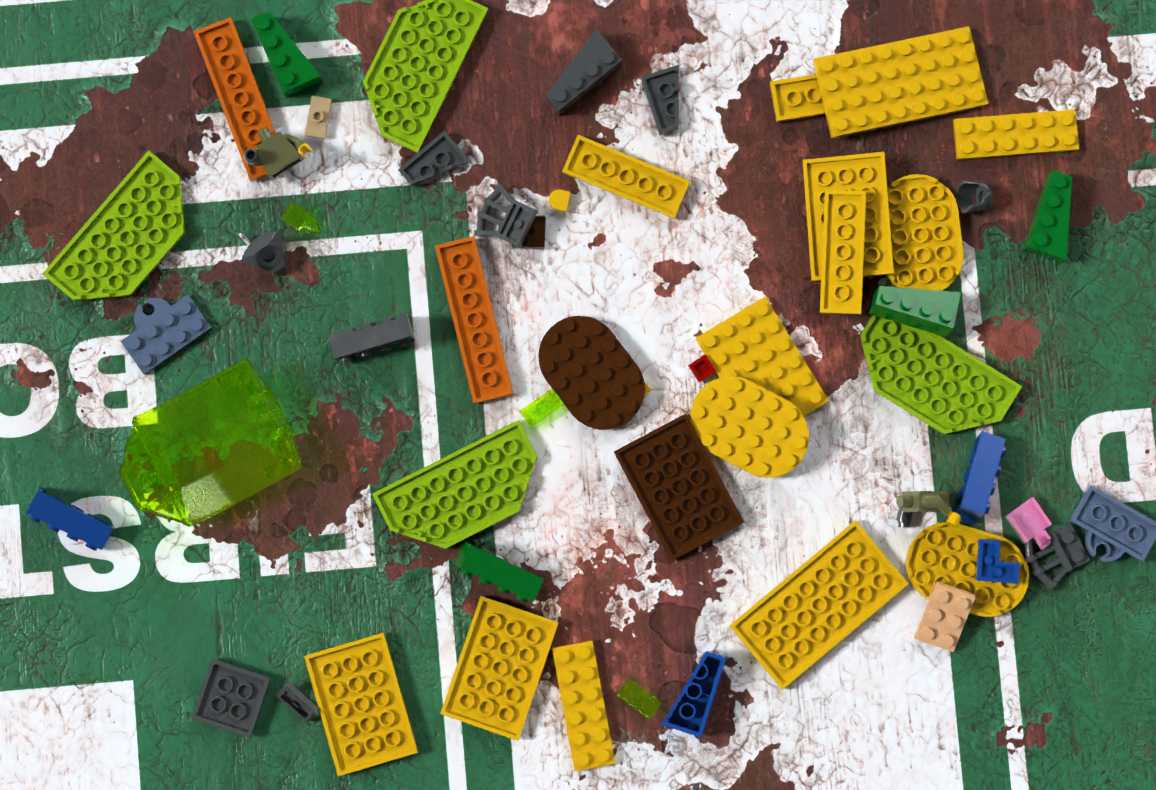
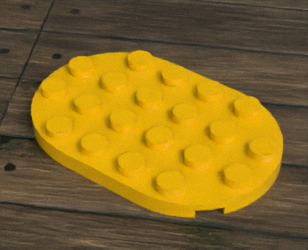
(924, 233)
(750, 426)
(950, 557)

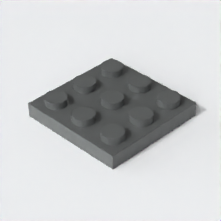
(231, 697)

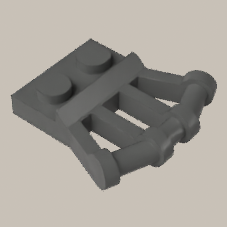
(515, 223)
(1067, 549)

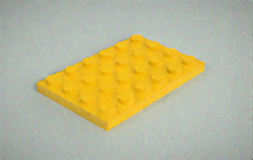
(850, 173)
(760, 349)
(499, 668)
(361, 704)

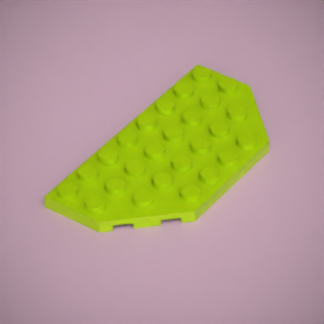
(419, 66)
(124, 235)
(934, 377)
(462, 490)

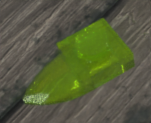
(300, 219)

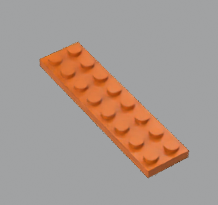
(235, 87)
(474, 320)

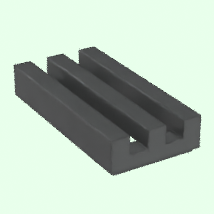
(297, 702)

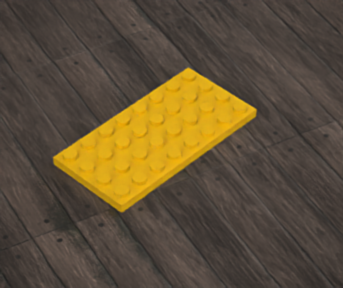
(900, 82)
(818, 604)

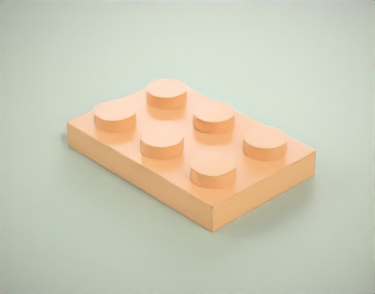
(944, 616)

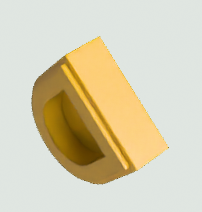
(559, 200)

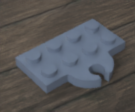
(164, 331)
(1113, 526)

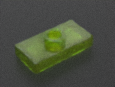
(542, 408)
(638, 698)

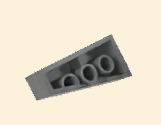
(586, 70)
(372, 337)

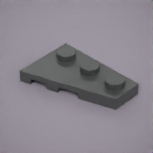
(663, 98)
(433, 160)

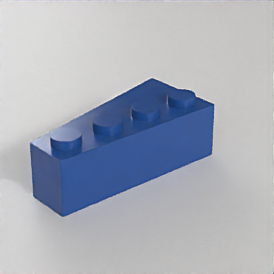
(980, 477)
(69, 519)
(697, 697)

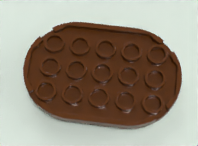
(591, 372)

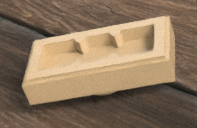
(318, 117)

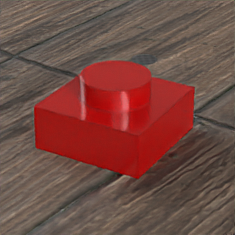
(701, 368)

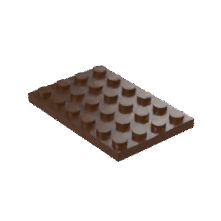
(678, 487)

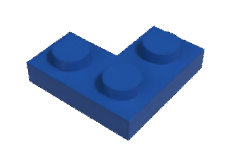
(990, 568)

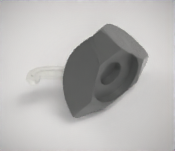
(267, 253)

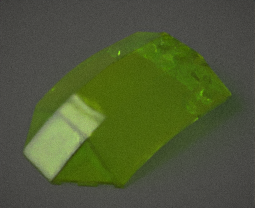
(209, 447)

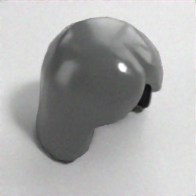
(964, 196)

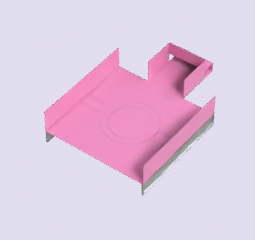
(1030, 522)

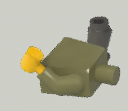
(277, 152)
(924, 502)

